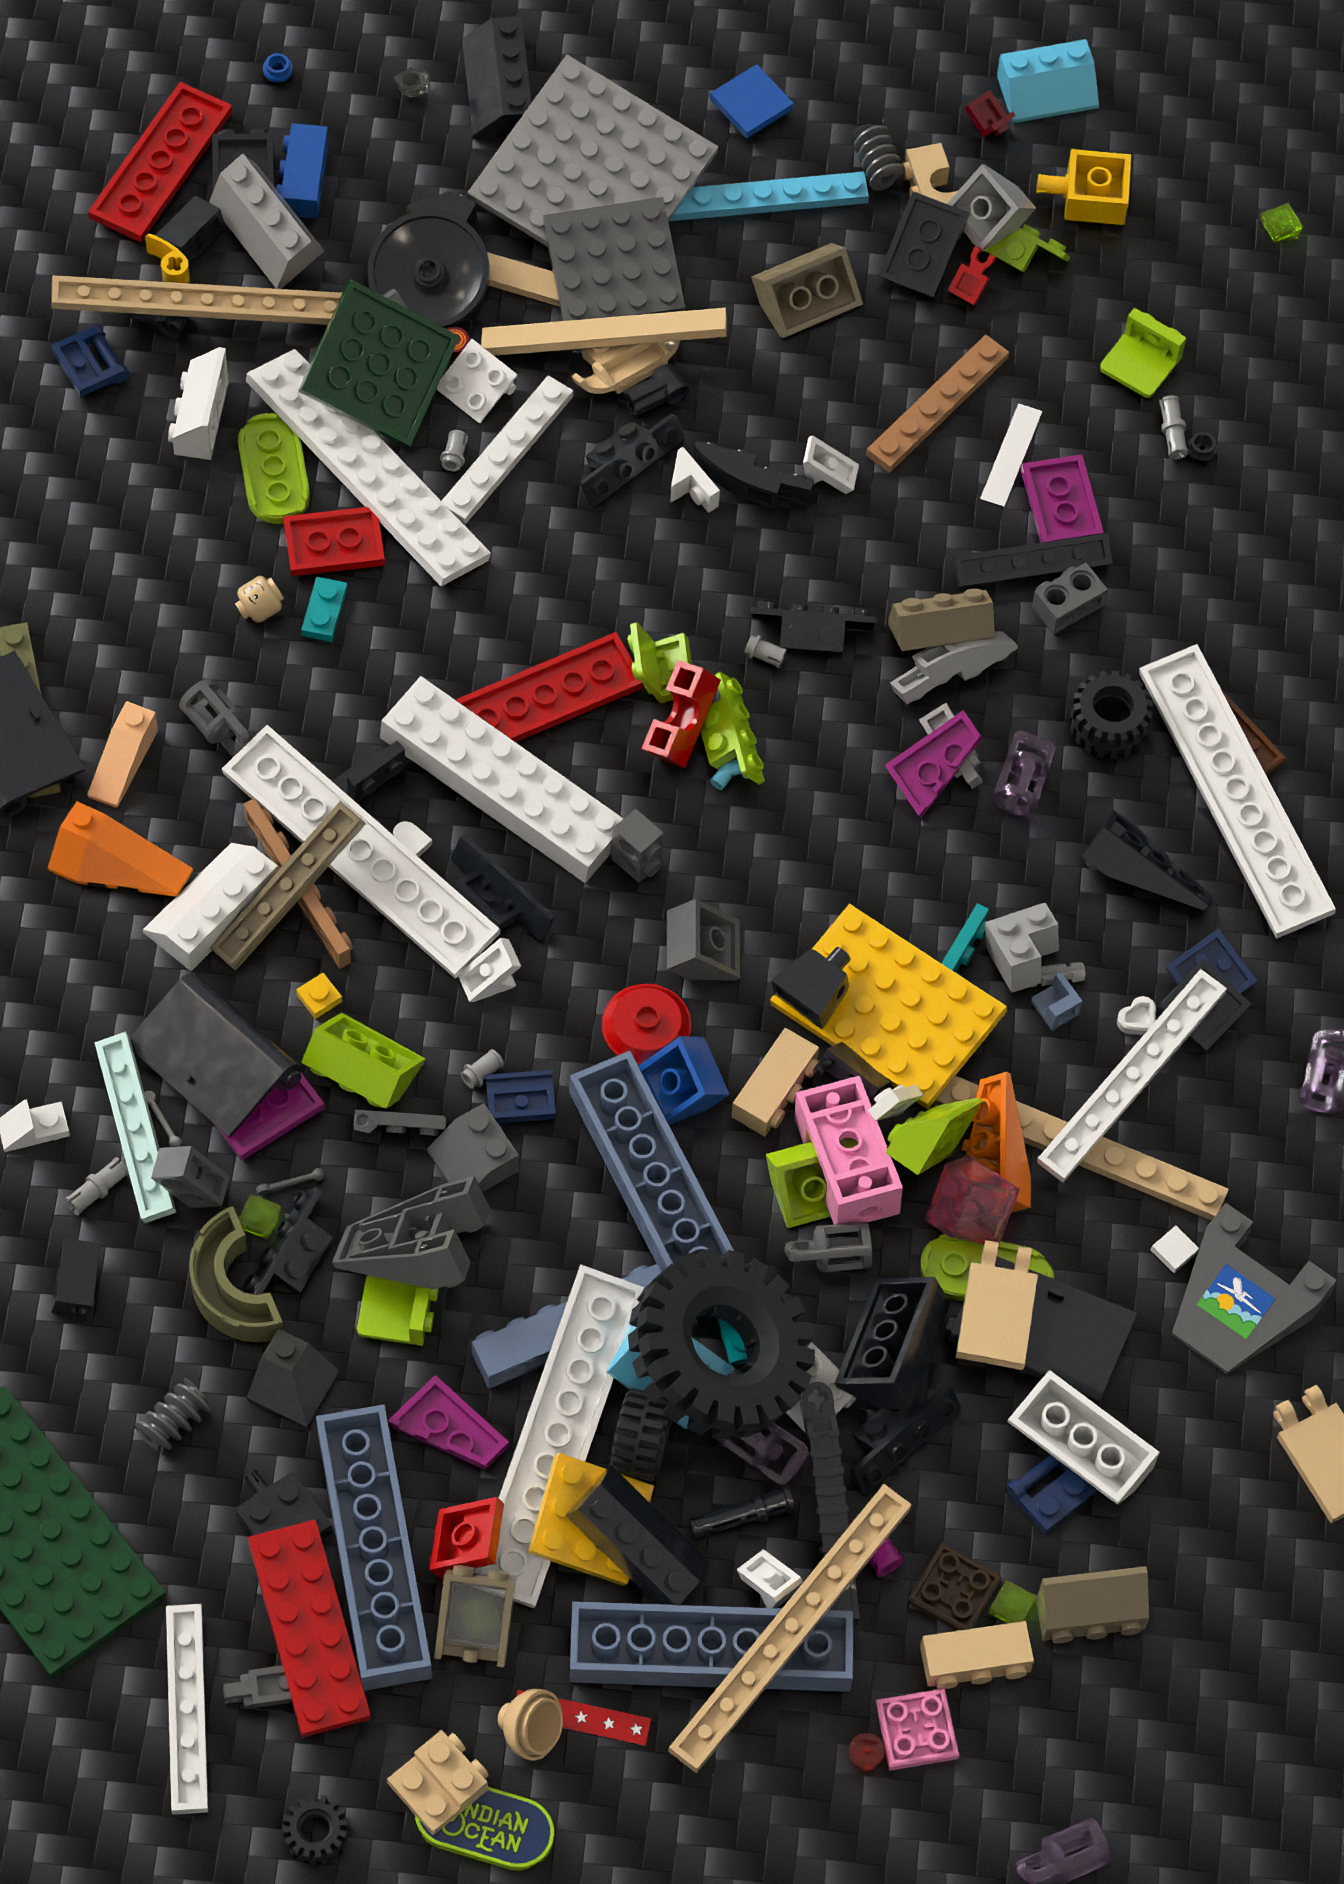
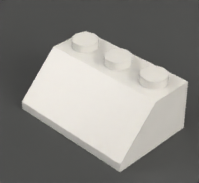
(200, 405)

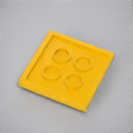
(557, 1537)

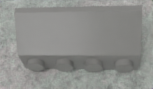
(264, 222)

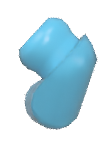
(725, 774)

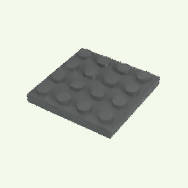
(614, 260)

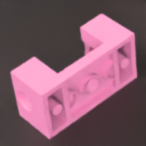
(859, 1179)

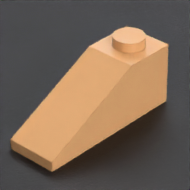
(123, 753)

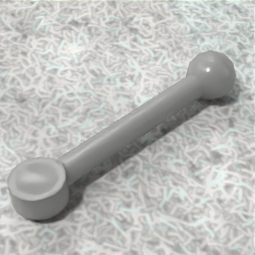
(174, 1141)

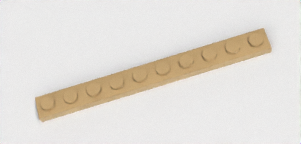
(193, 300)
(1112, 1159)
(789, 1628)

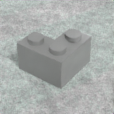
(1019, 942)

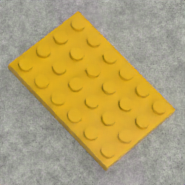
(901, 1007)

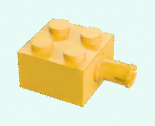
(1093, 187)

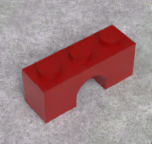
(692, 693)

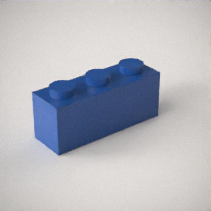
(304, 168)

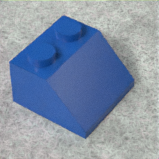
(684, 1078)

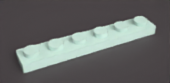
(133, 1125)

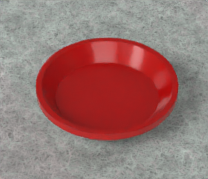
(644, 1020)

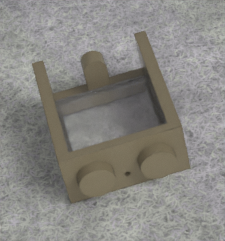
(475, 1615)

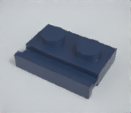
(521, 1096)

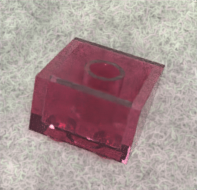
(971, 1202)

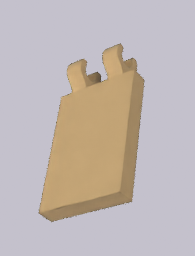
(997, 1310)
(1316, 1449)

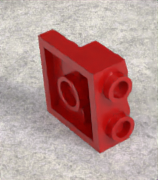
(466, 1536)

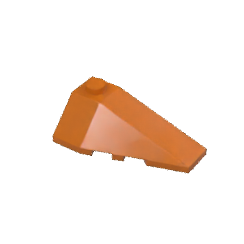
(106, 852)
(998, 1136)

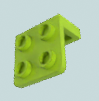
(1144, 354)
(657, 660)
(395, 1311)

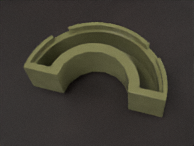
(222, 1305)

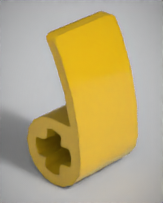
(173, 263)

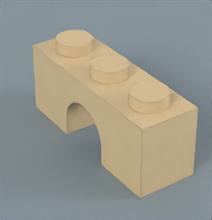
(926, 169)

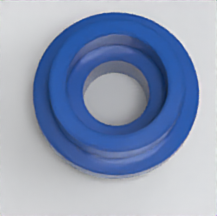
(274, 62)

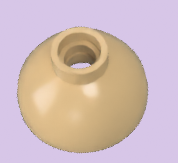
(532, 1723)

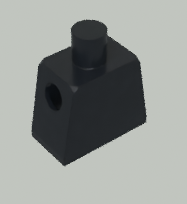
(814, 984)

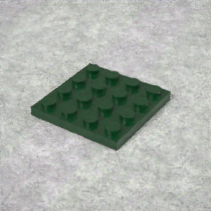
(378, 363)

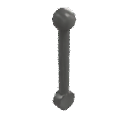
(264, 1189)

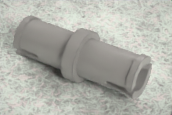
(1173, 427)
(96, 1186)

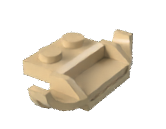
(623, 365)

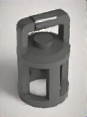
(223, 726)
(824, 1248)

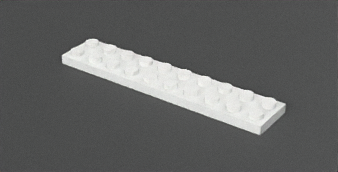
(371, 473)
(1237, 791)
(374, 859)
(561, 1415)

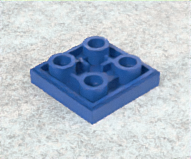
(751, 101)

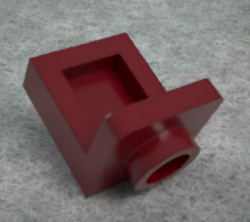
(988, 115)

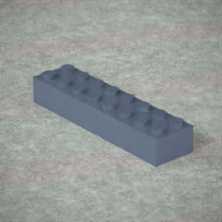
(646, 1160)
(373, 1548)
(699, 1646)

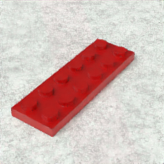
(160, 162)
(556, 689)
(308, 1628)

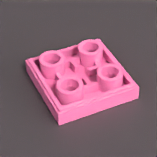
(917, 1729)

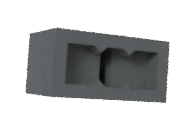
(1073, 602)
(637, 846)
(190, 1177)

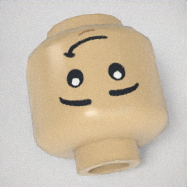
(259, 599)

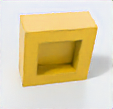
(319, 995)

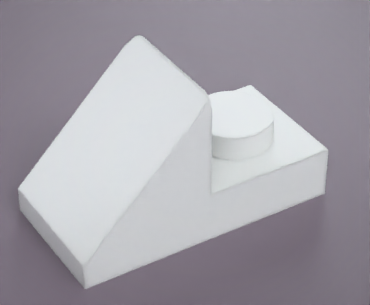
(829, 465)
(692, 479)
(490, 971)
(33, 1126)
(770, 1578)

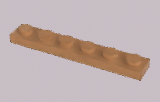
(937, 403)
(320, 918)

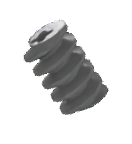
(877, 155)
(172, 1415)

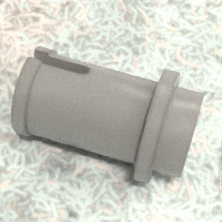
(453, 457)
(765, 651)
(476, 1073)

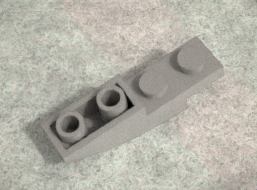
(939, 663)

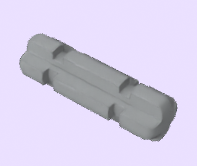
(1075, 972)

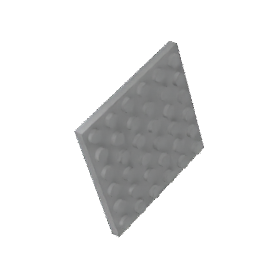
(588, 148)

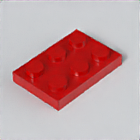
(333, 541)

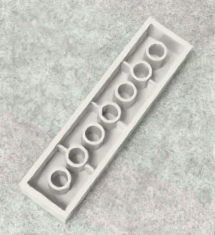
(501, 778)

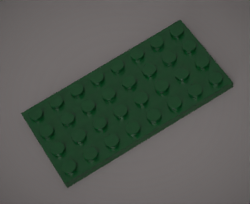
(62, 1561)

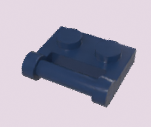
(81, 365)
(1054, 1501)

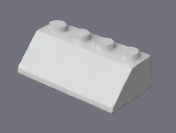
(210, 903)
(1084, 1438)

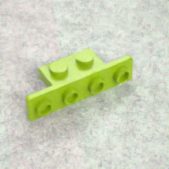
(1021, 246)
(728, 731)

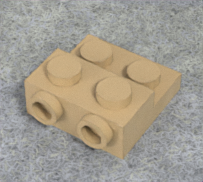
(439, 1781)

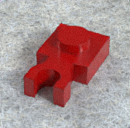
(970, 279)

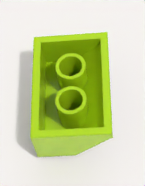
(362, 1060)
(931, 1134)
(800, 1183)

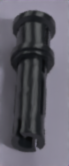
(757, 1508)

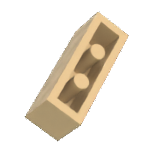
(776, 1082)
(976, 1655)

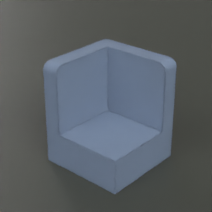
(1058, 1002)

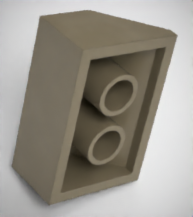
(808, 289)
(942, 619)
(1093, 1604)

